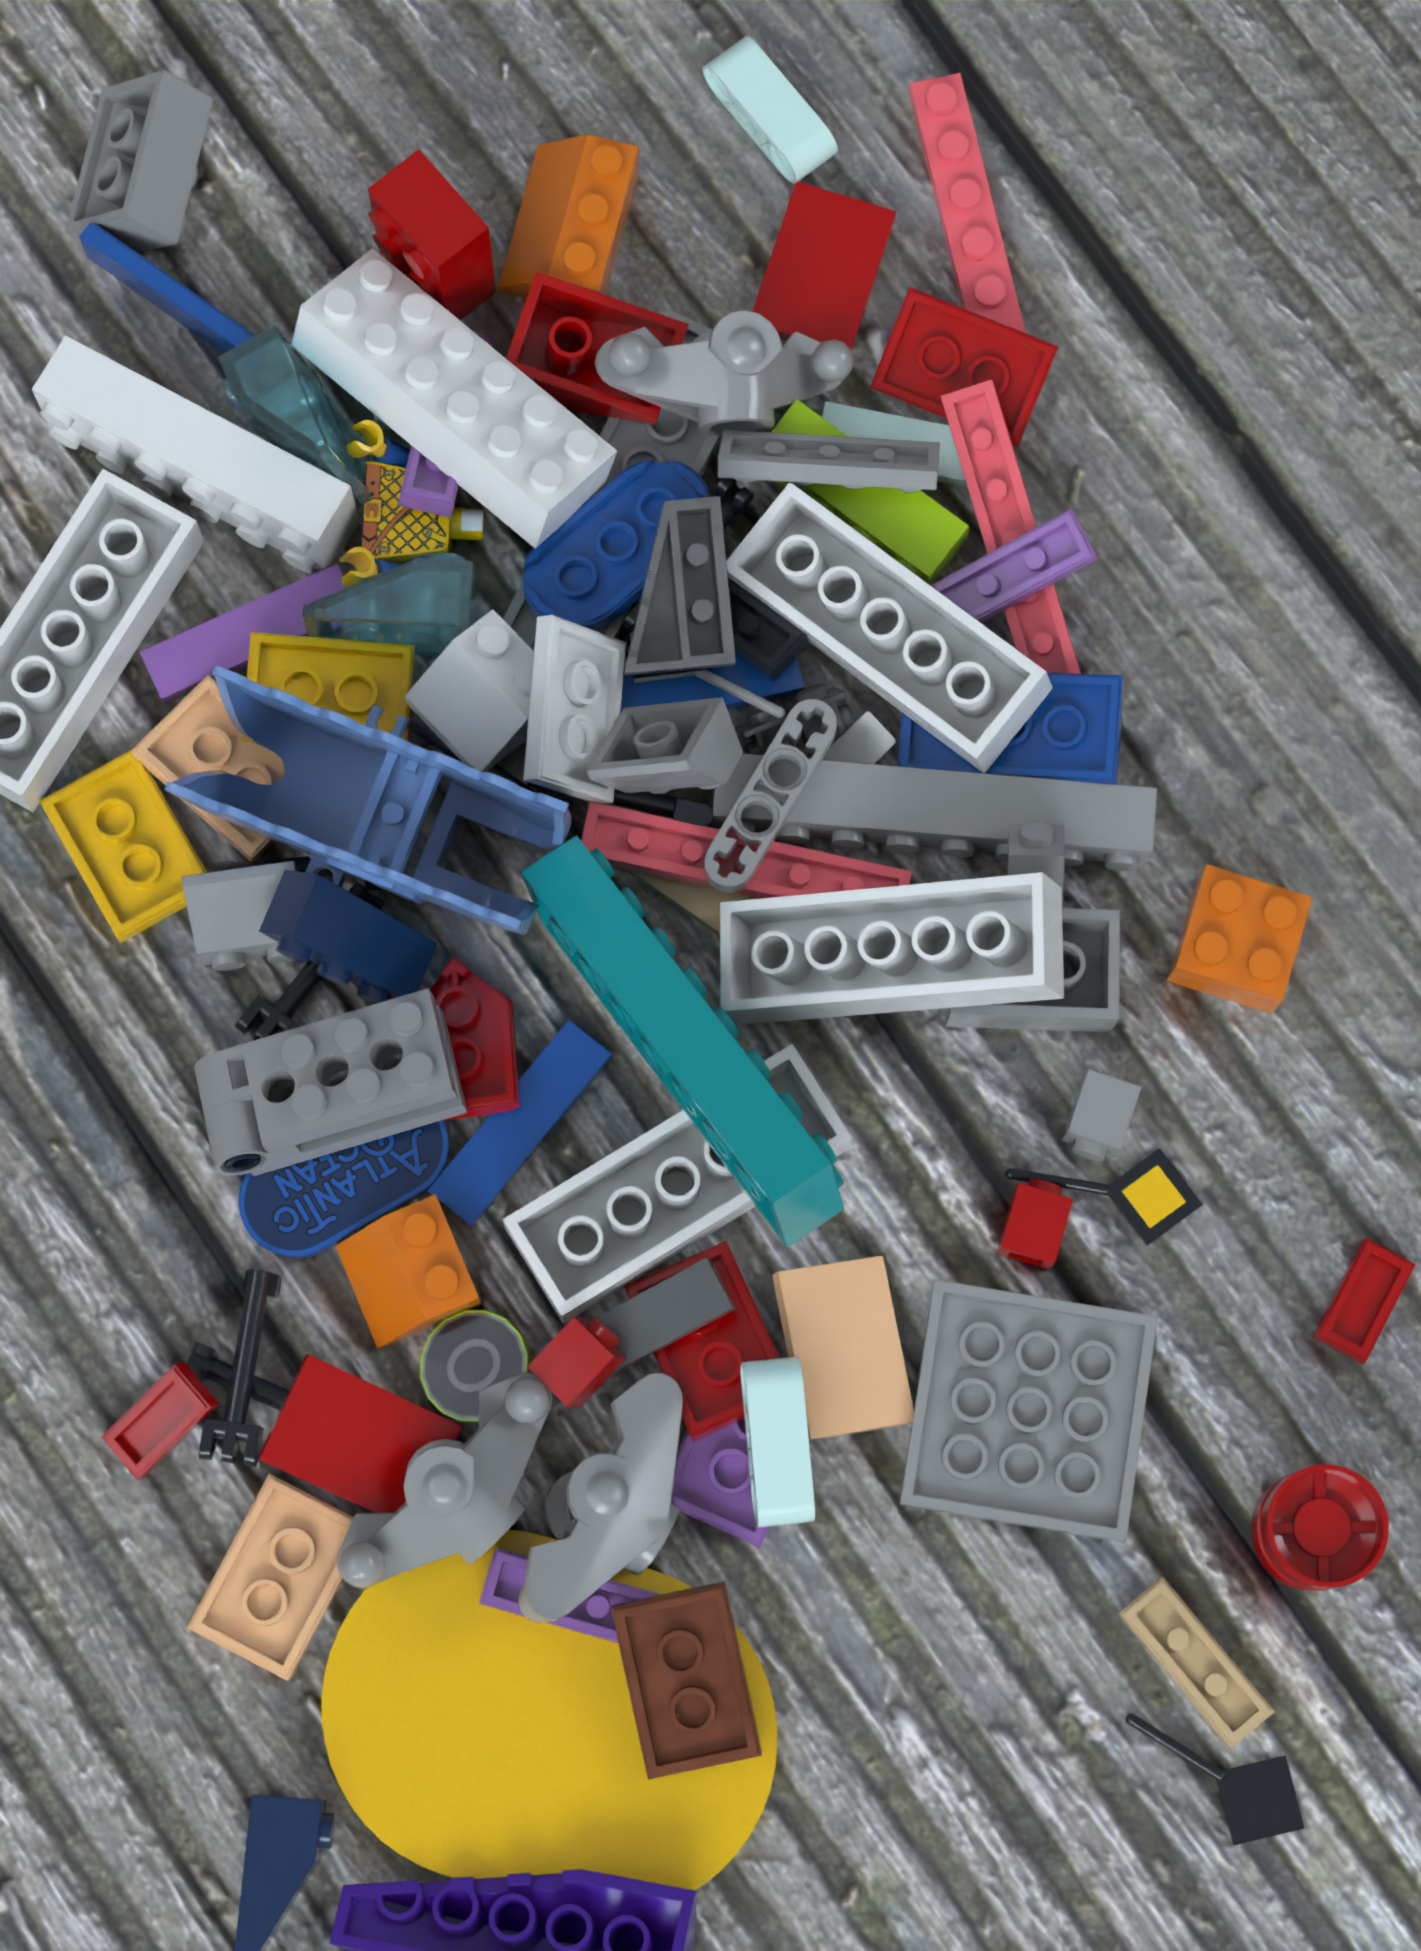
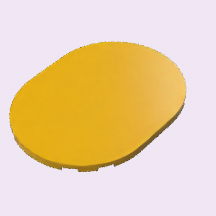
(518, 1739)

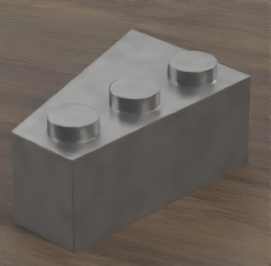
(685, 594)

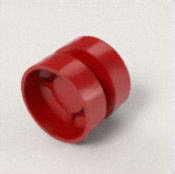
(1320, 1528)

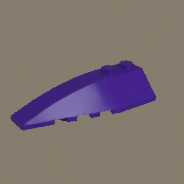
(516, 1914)

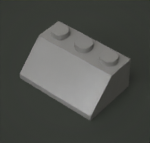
(141, 161)

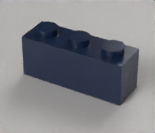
(346, 937)

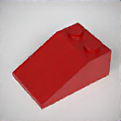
(560, 340)

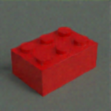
(432, 235)

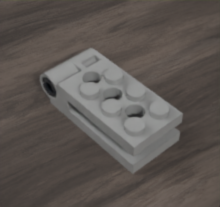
(248, 1085)

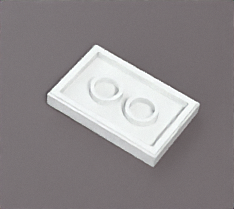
(571, 706)

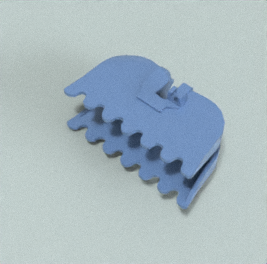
(361, 799)

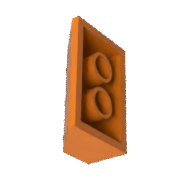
(572, 214)

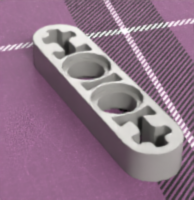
(776, 798)

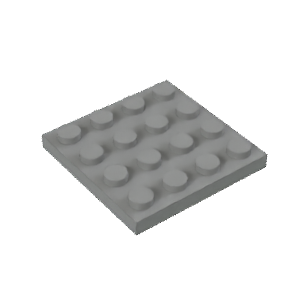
(1029, 1411)

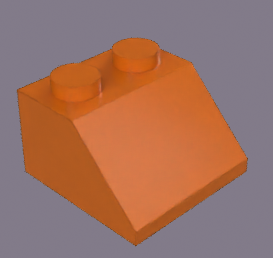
(407, 1272)

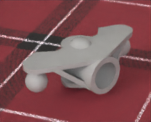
(727, 374)
(453, 1490)
(611, 1506)

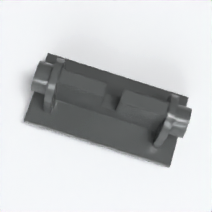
(764, 726)

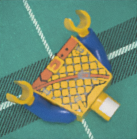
(394, 532)

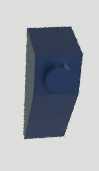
(280, 1856)

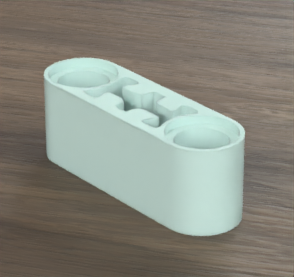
(770, 109)
(777, 1441)

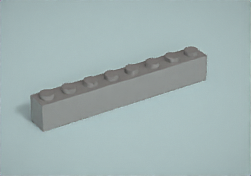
(949, 810)

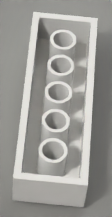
(453, 397)
(195, 457)
(83, 626)
(889, 627)
(892, 949)
(647, 1201)

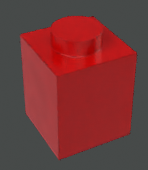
(1035, 1224)
(578, 1361)

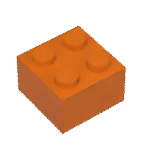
(1239, 939)

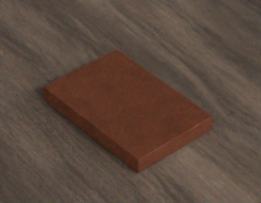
(686, 1680)

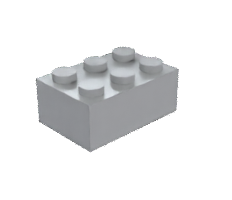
(1090, 983)

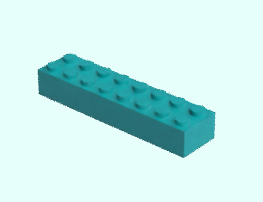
(686, 1041)

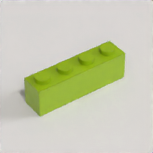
(899, 522)

